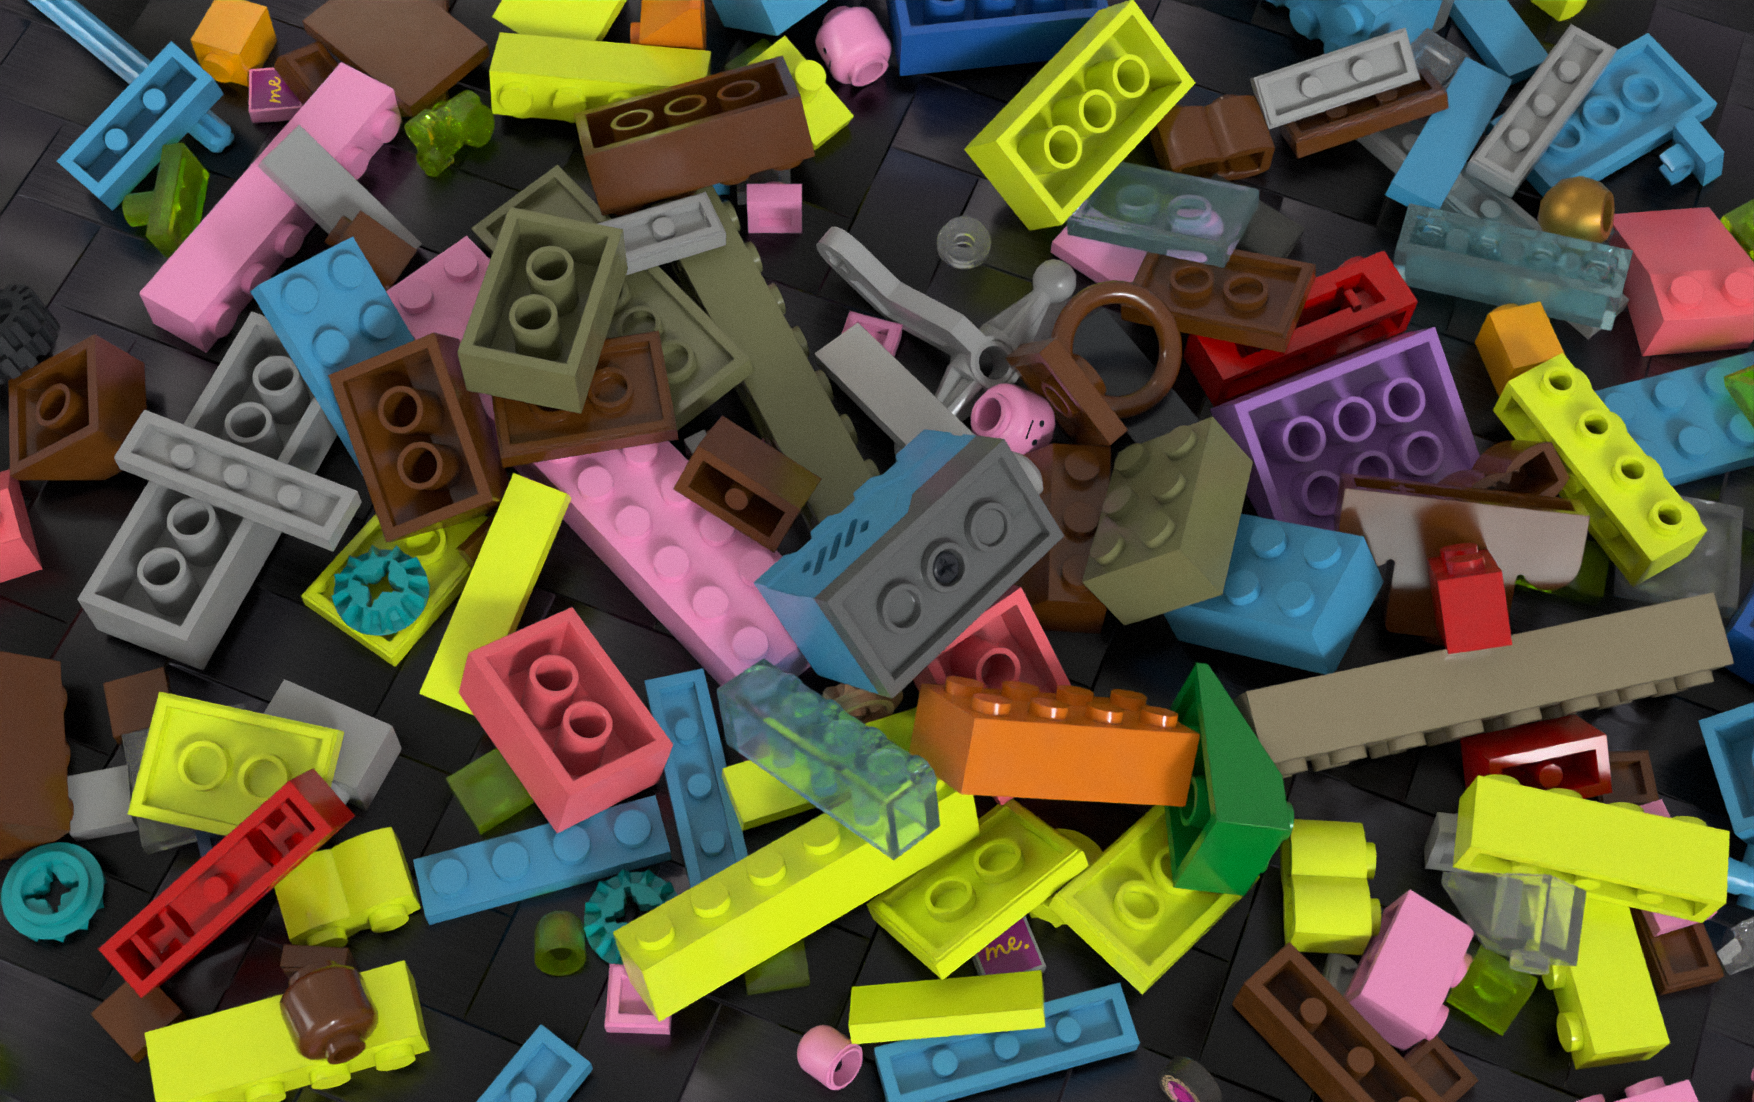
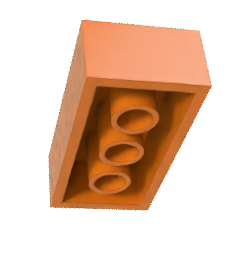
(1053, 743)

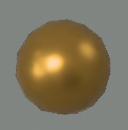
(1578, 209)

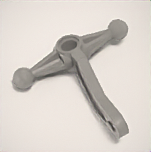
(945, 327)

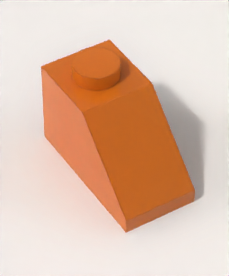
(671, 24)

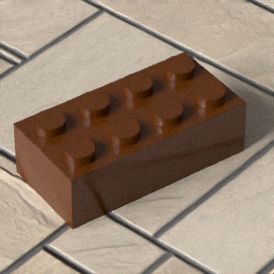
(694, 136)

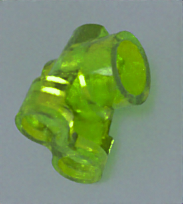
(447, 128)

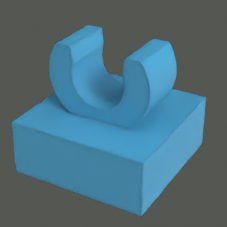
(1692, 152)

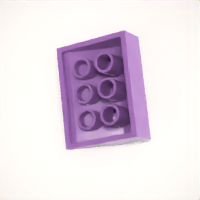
(1363, 414)

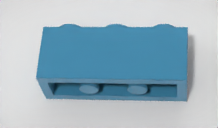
(132, 131)

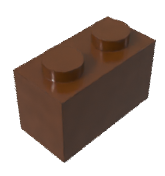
(747, 483)

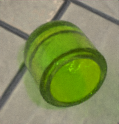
(559, 930)

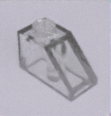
(1521, 916)

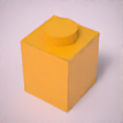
(233, 40)
(1516, 341)

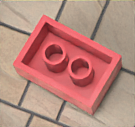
(564, 719)

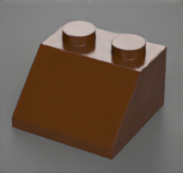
(74, 412)

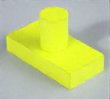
(821, 106)

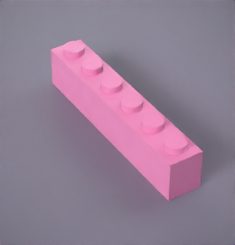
(257, 222)

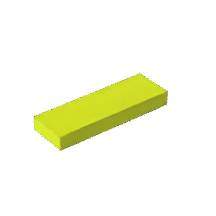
(947, 1007)

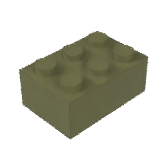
(543, 310)
(1168, 522)

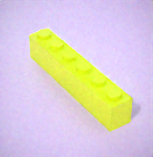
(772, 903)

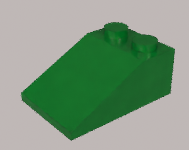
(1234, 798)

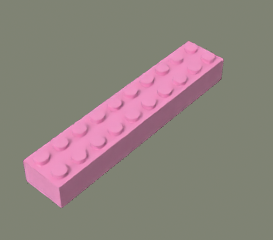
(623, 505)

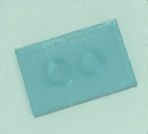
(1166, 214)

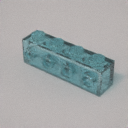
(1511, 265)
(830, 758)

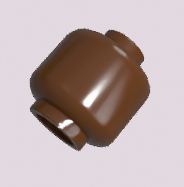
(328, 1012)

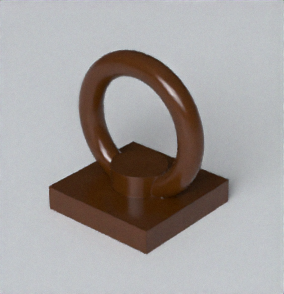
(1075, 387)

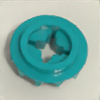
(391, 610)
(32, 877)
(609, 904)

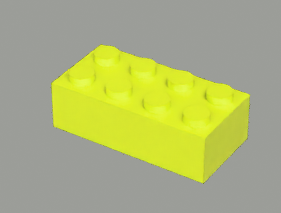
(1080, 116)

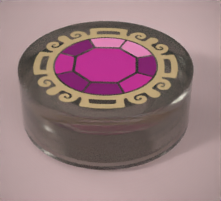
(1188, 1082)

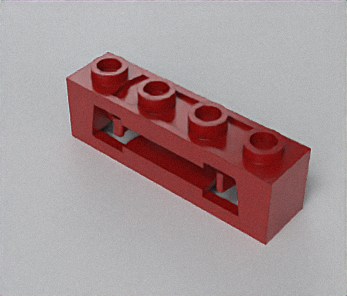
(1368, 294)
(226, 882)

